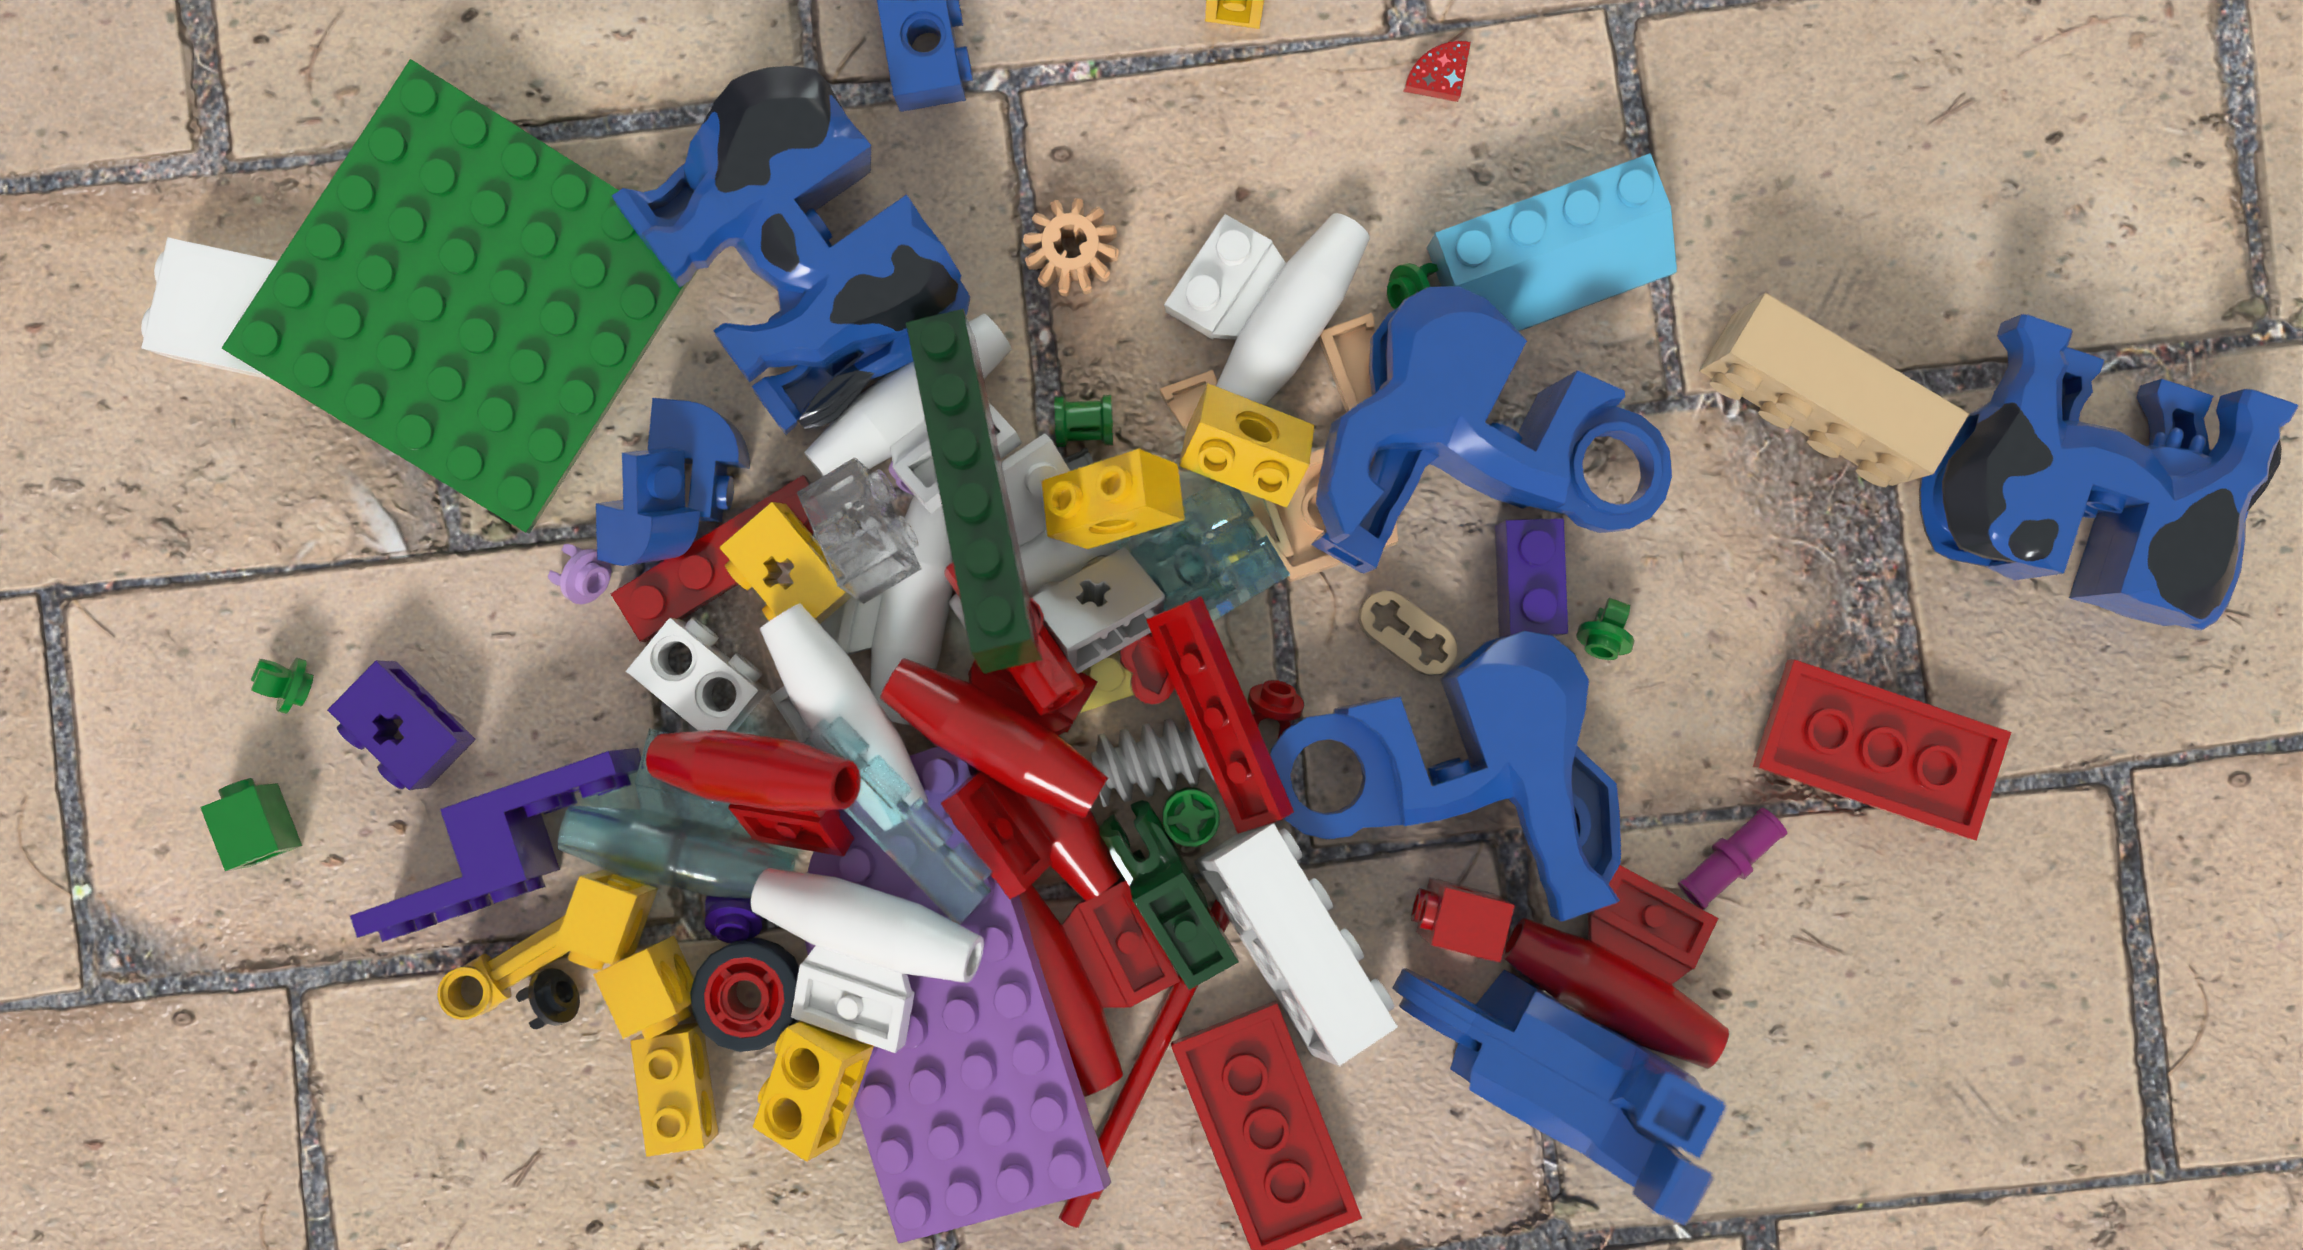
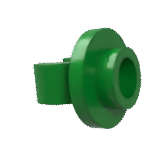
(1407, 280)
(1605, 635)
(288, 685)

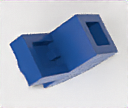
(708, 444)
(652, 516)

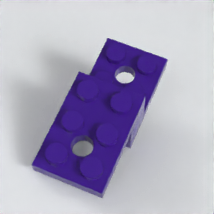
(500, 844)

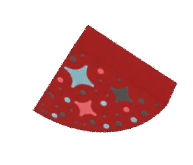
(1440, 71)

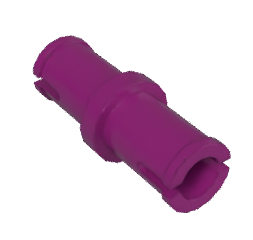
(1732, 858)

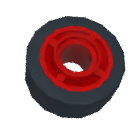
(716, 1000)

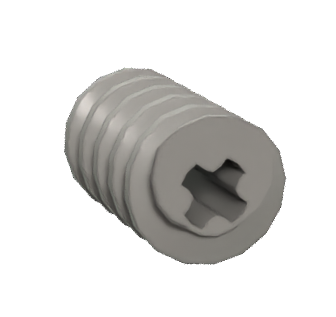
(1149, 760)

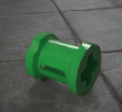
(1083, 421)

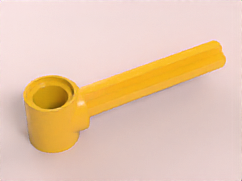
(500, 972)

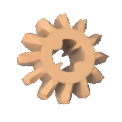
(1092, 251)

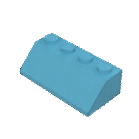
(1564, 245)

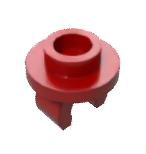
(1275, 701)

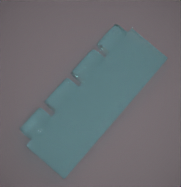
(908, 834)

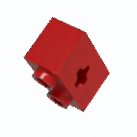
(1462, 919)

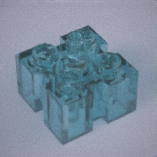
(1209, 553)

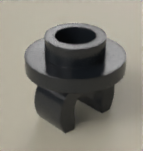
(551, 997)

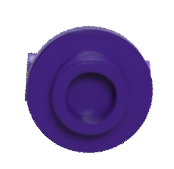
(731, 919)

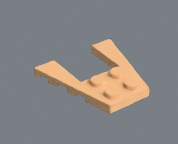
(1298, 525)

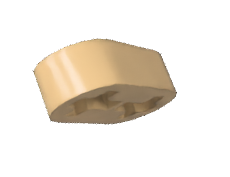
(1415, 621)

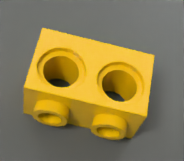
(648, 989)
(811, 1089)
(674, 1090)

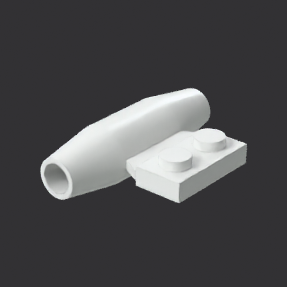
(1269, 306)
(891, 423)
(1041, 556)
(905, 618)
(826, 684)
(862, 952)

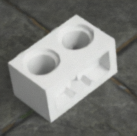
(692, 691)

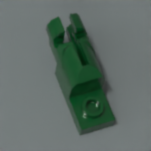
(1169, 898)

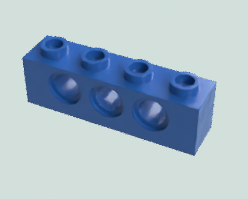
(924, 77)

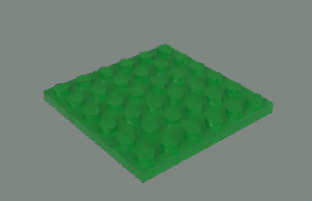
(461, 299)

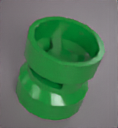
(1186, 822)

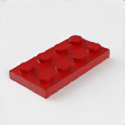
(1882, 749)
(1265, 1129)

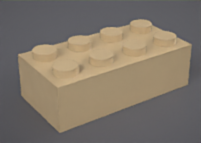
(1832, 393)

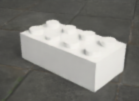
(1297, 943)

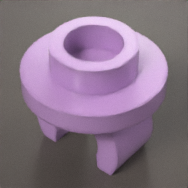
(583, 575)

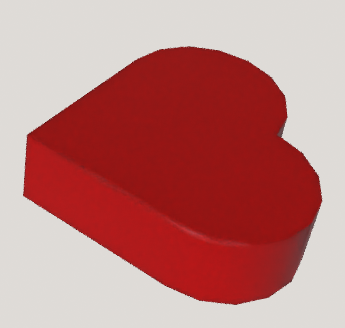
(1149, 676)

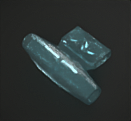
(671, 840)

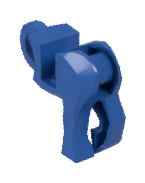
(1432, 389)
(1520, 724)
(1578, 1085)

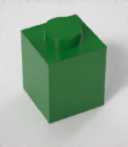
(250, 824)

